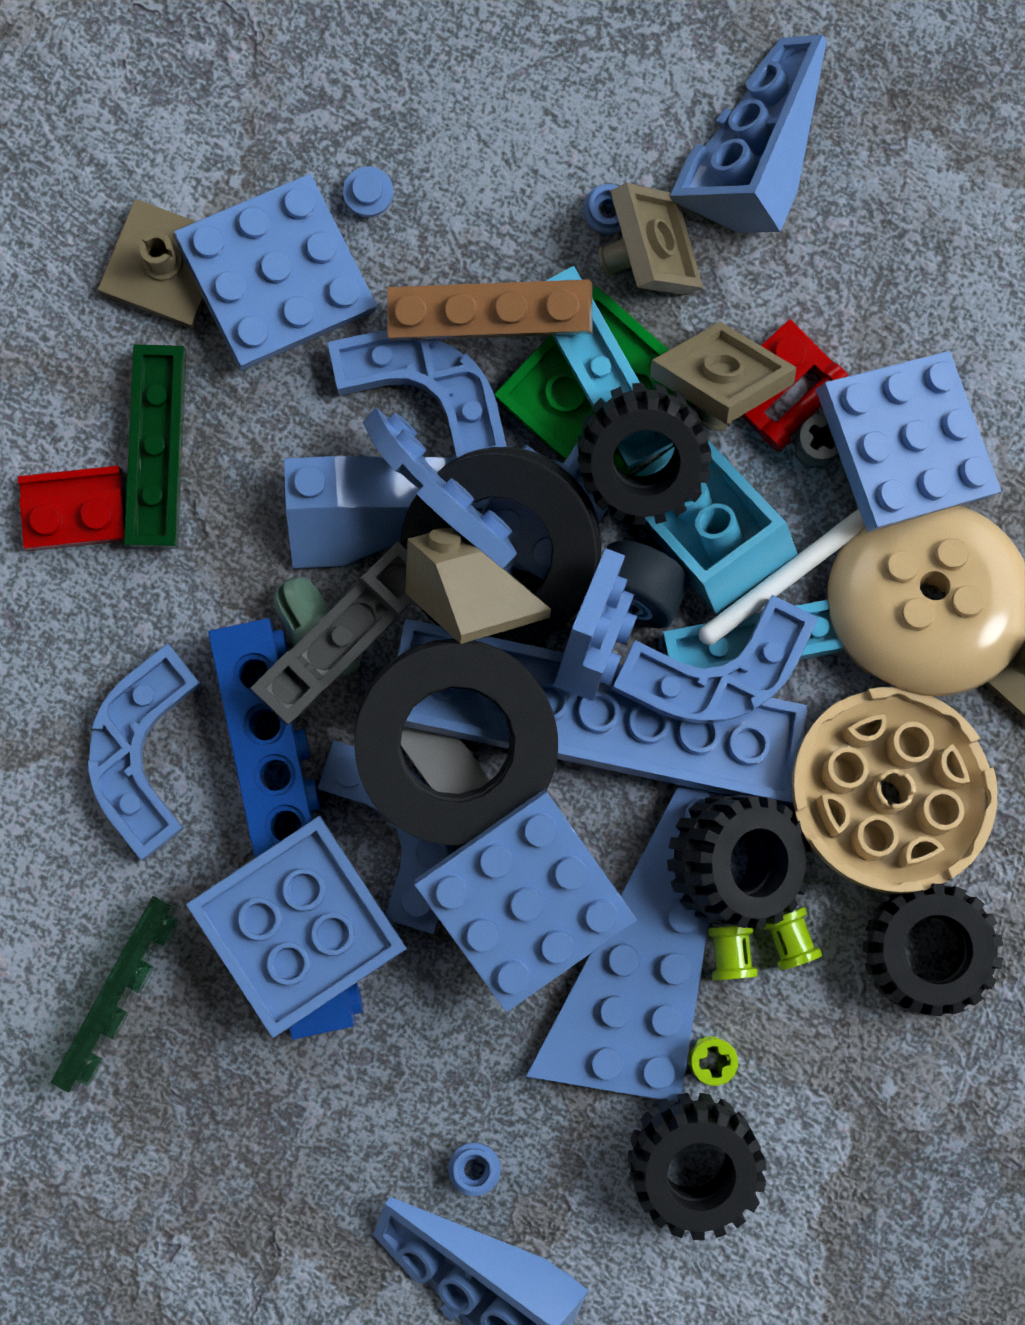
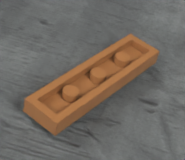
(489, 310)

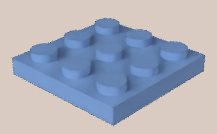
(274, 272)
(908, 440)
(525, 900)
(296, 926)

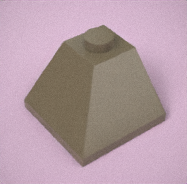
(466, 588)

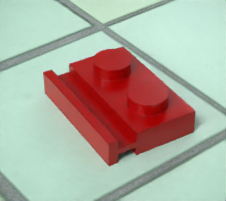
(72, 508)

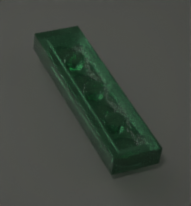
(106, 1013)

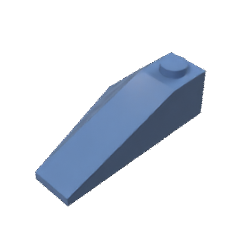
(757, 155)
(346, 507)
(477, 1274)

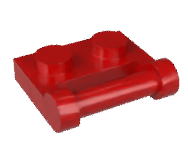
(799, 350)

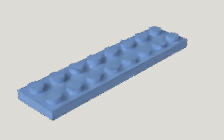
(616, 734)

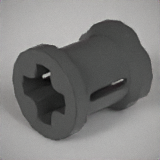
(805, 453)

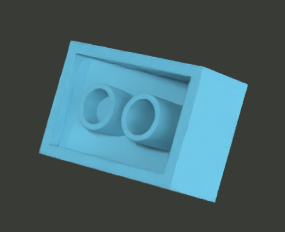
(725, 537)

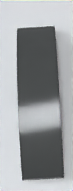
(337, 638)

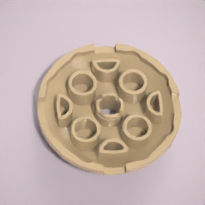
(922, 641)
(933, 763)

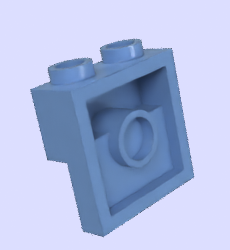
(596, 630)

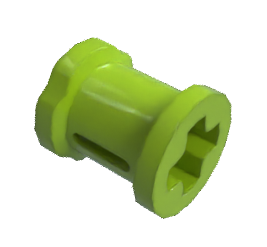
(793, 940)
(732, 953)
(725, 1070)

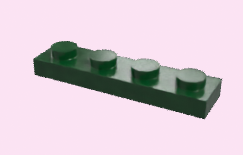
(155, 446)

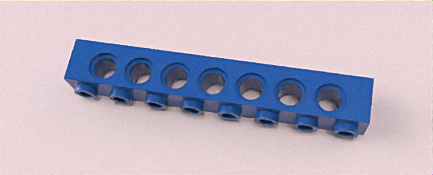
(233, 652)

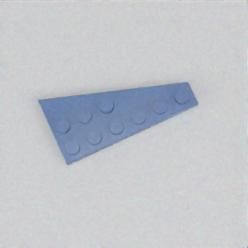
(637, 993)

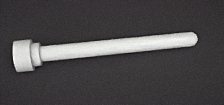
(781, 579)

